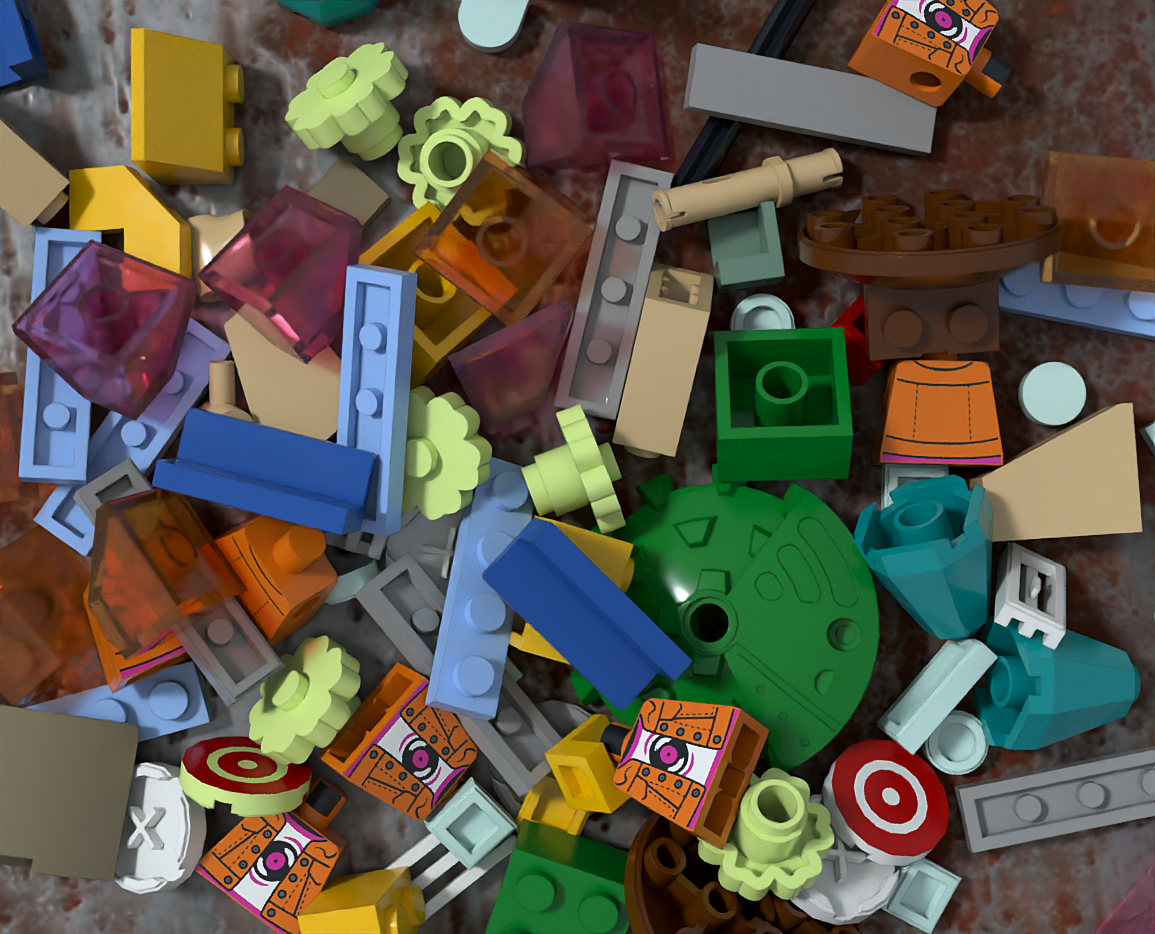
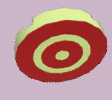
(241, 775)

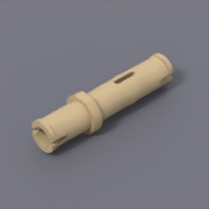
(746, 189)

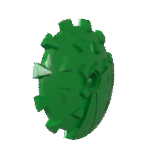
(793, 599)

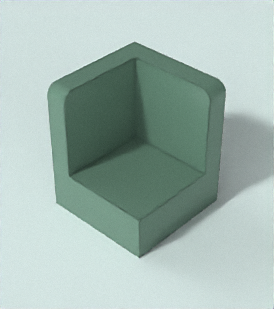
(746, 249)

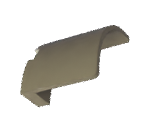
(63, 791)

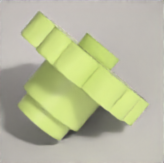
(352, 103)
(451, 144)
(442, 454)
(576, 474)
(306, 701)
(773, 839)

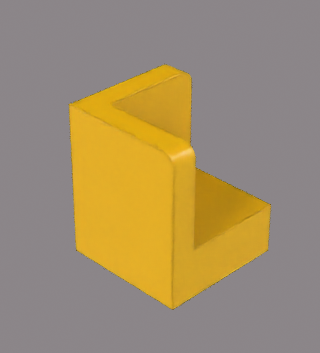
(586, 769)

